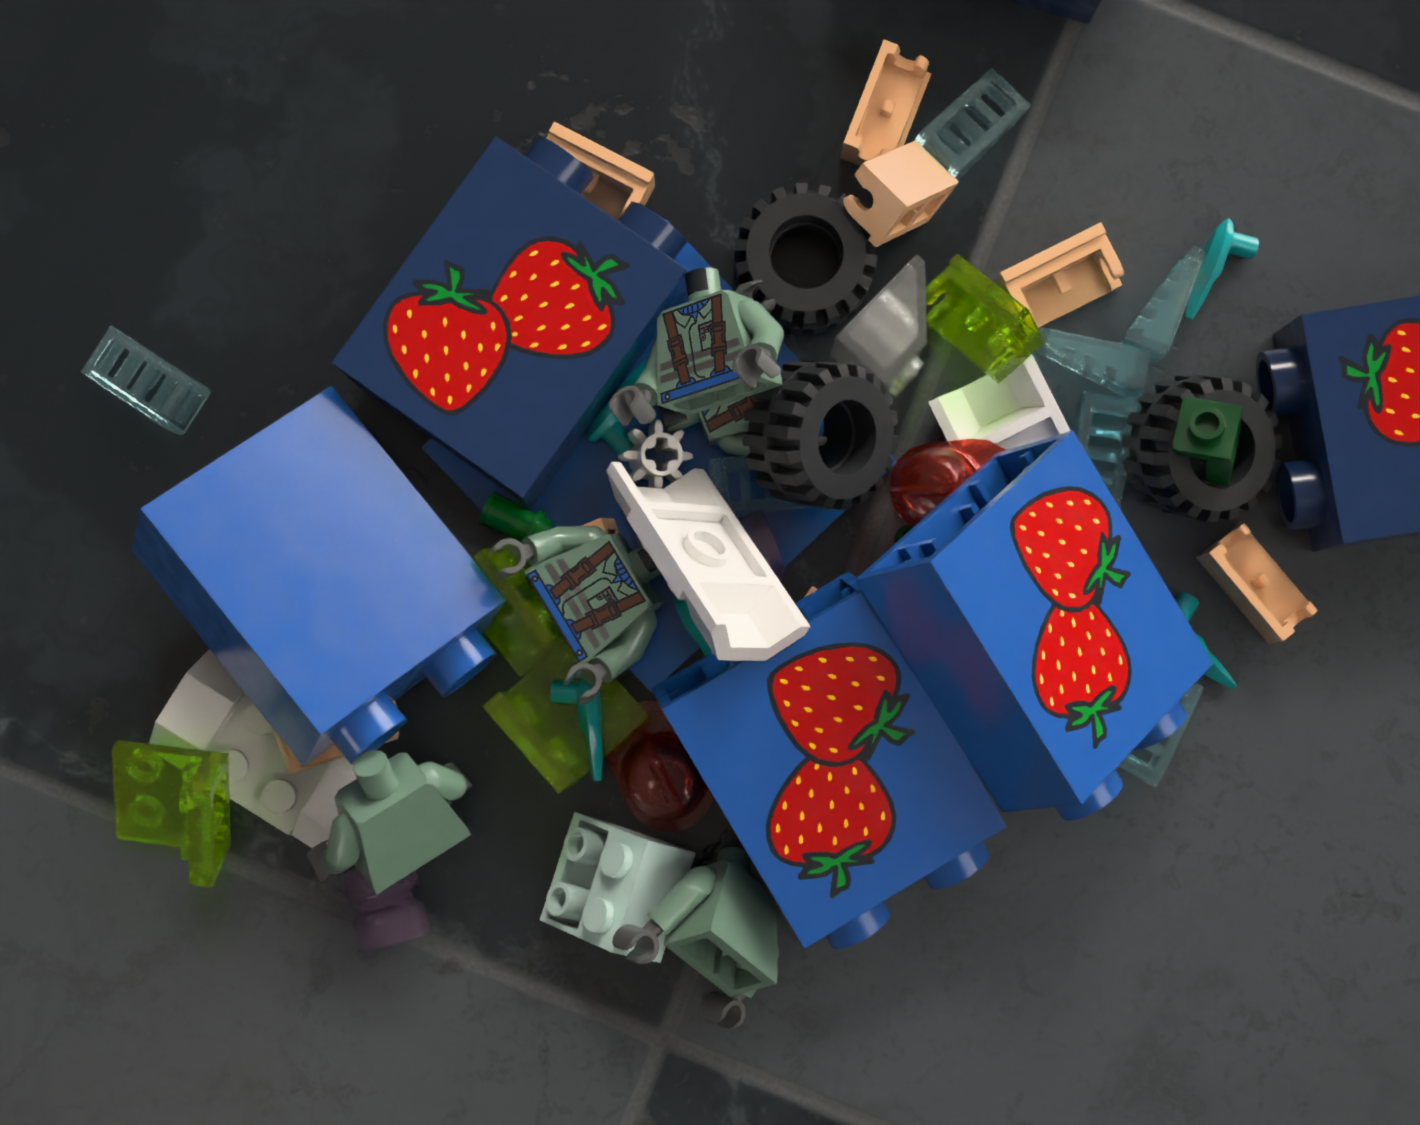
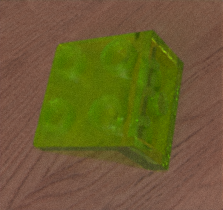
(523, 625)
(550, 731)
(174, 801)

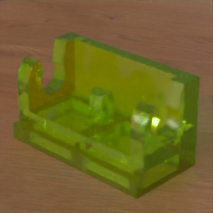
(981, 319)

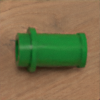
(513, 518)

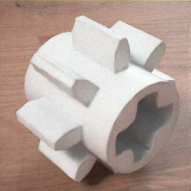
(664, 444)

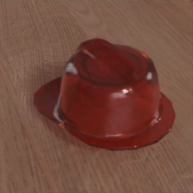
(933, 472)
(659, 775)

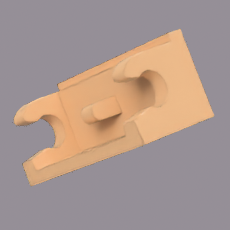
(886, 105)
(615, 177)
(905, 190)
(1064, 275)
(1256, 584)

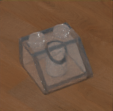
(889, 330)

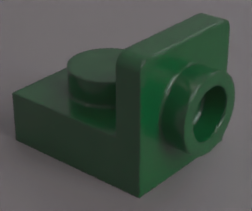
(1209, 433)

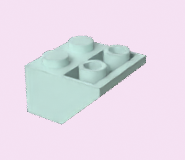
(611, 880)

